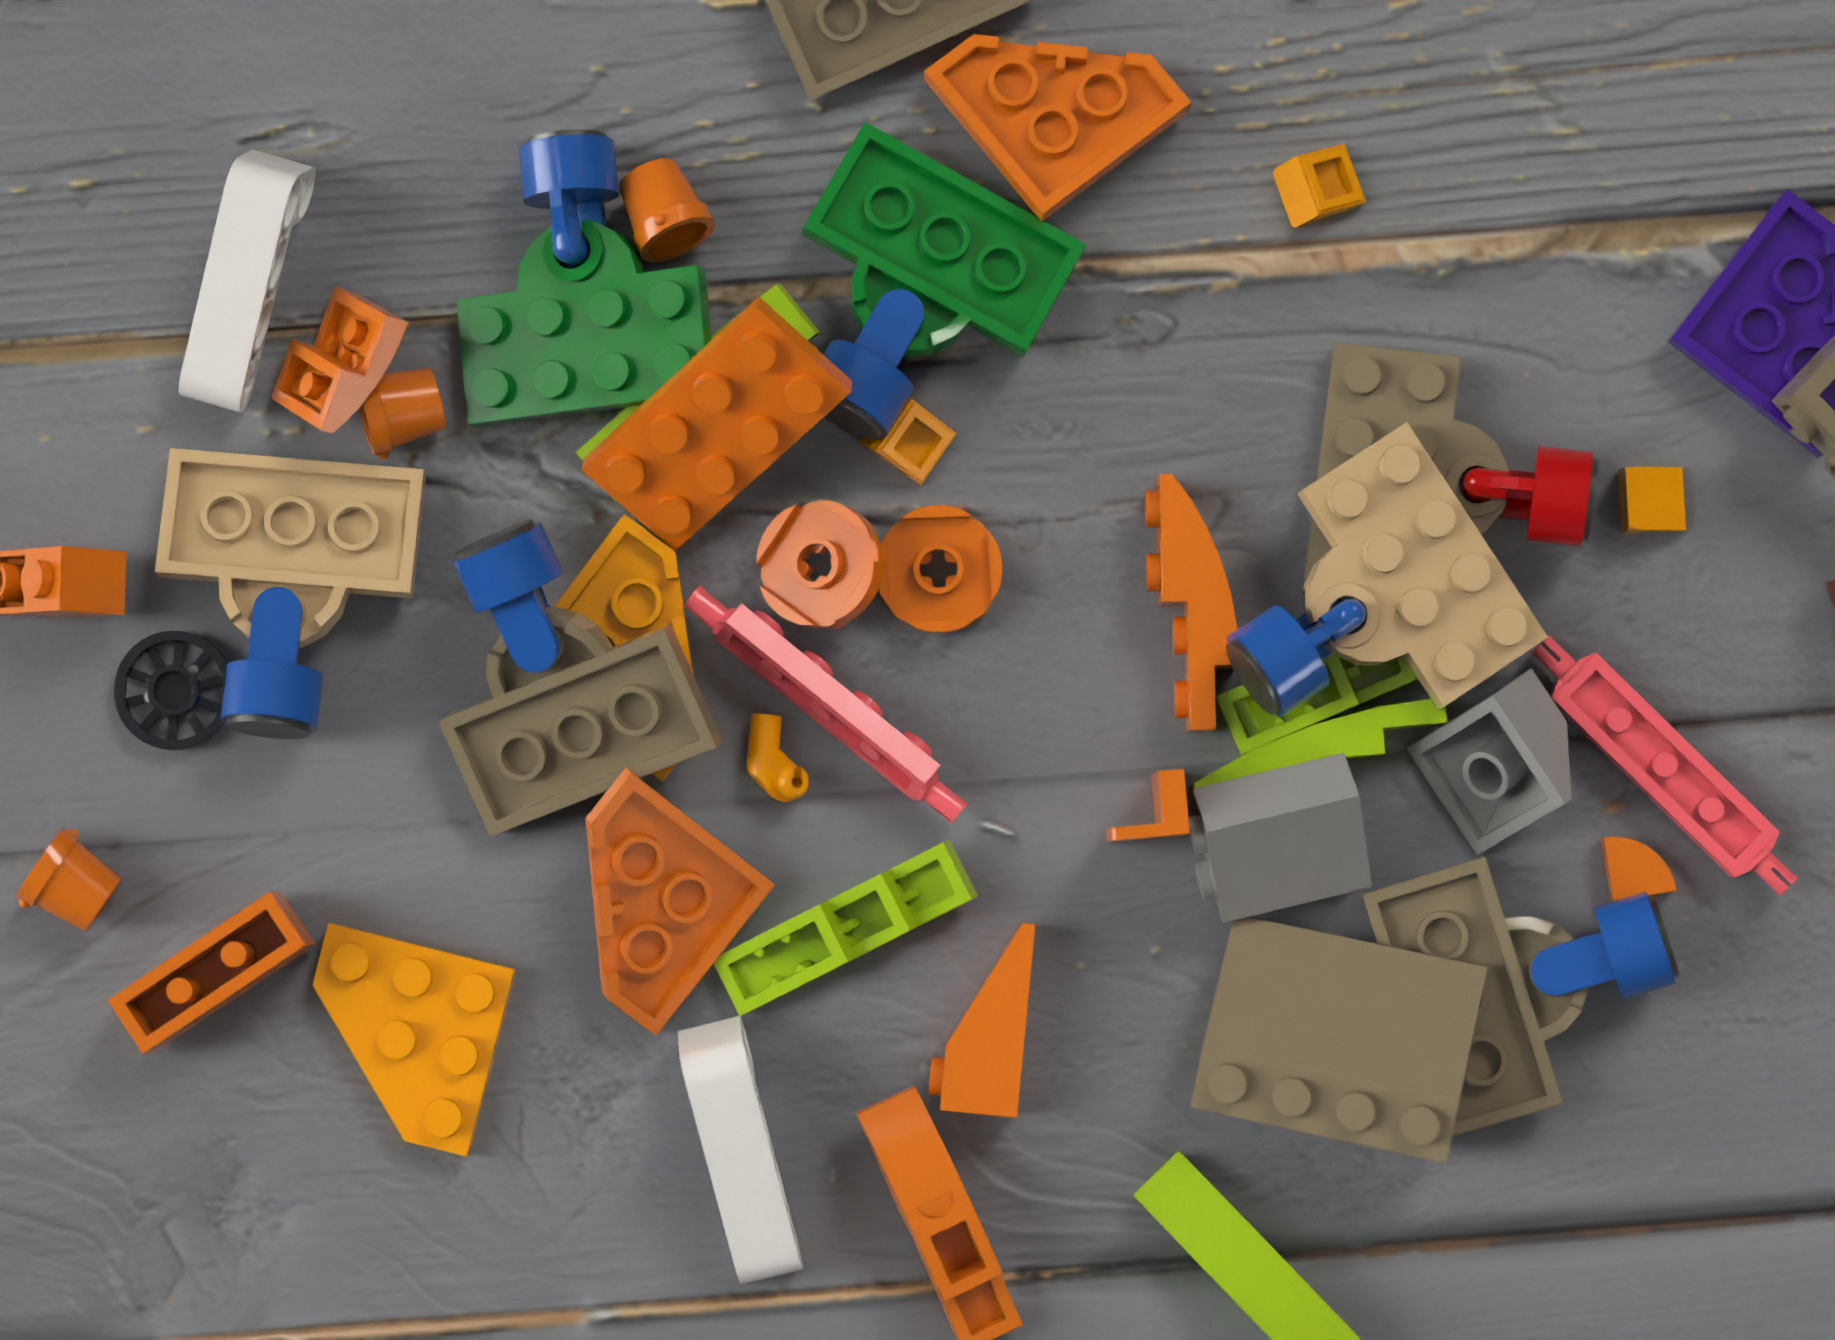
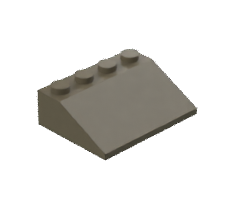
(1339, 1038)

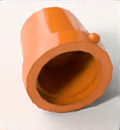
(664, 211)
(401, 410)
(69, 882)

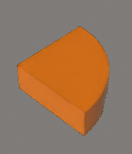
(1634, 869)

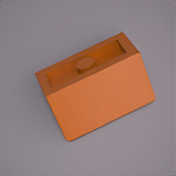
(1169, 811)

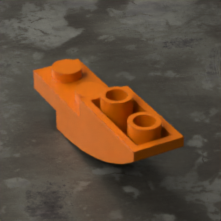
(1192, 576)
(939, 1216)

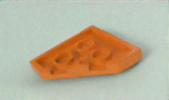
(1054, 111)
(661, 899)

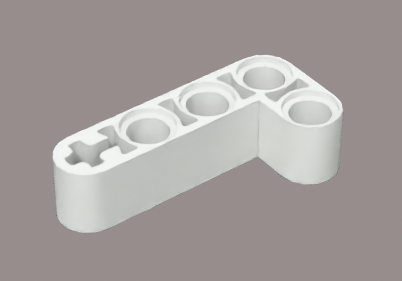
(242, 276)
(738, 1149)

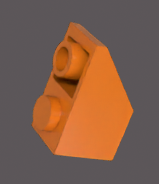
(62, 582)

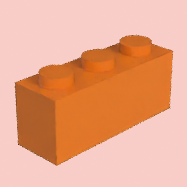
(211, 972)

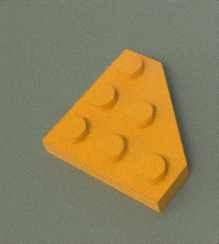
(631, 590)
(417, 1027)

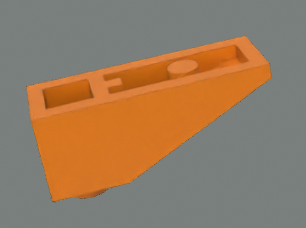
(987, 1045)

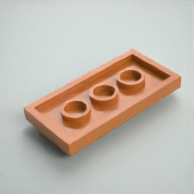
(717, 424)

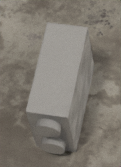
(1280, 838)

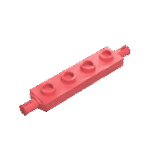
(846, 715)
(1664, 765)

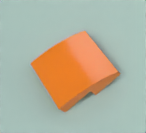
(344, 365)

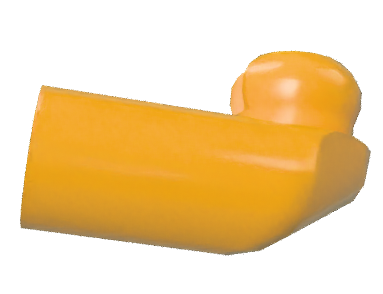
(769, 765)

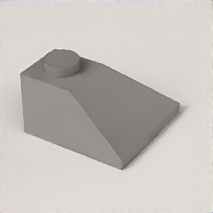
(1499, 762)

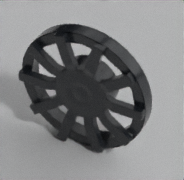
(170, 690)

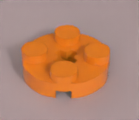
(855, 562)
(965, 595)

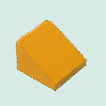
(1318, 185)
(913, 442)
(1651, 499)

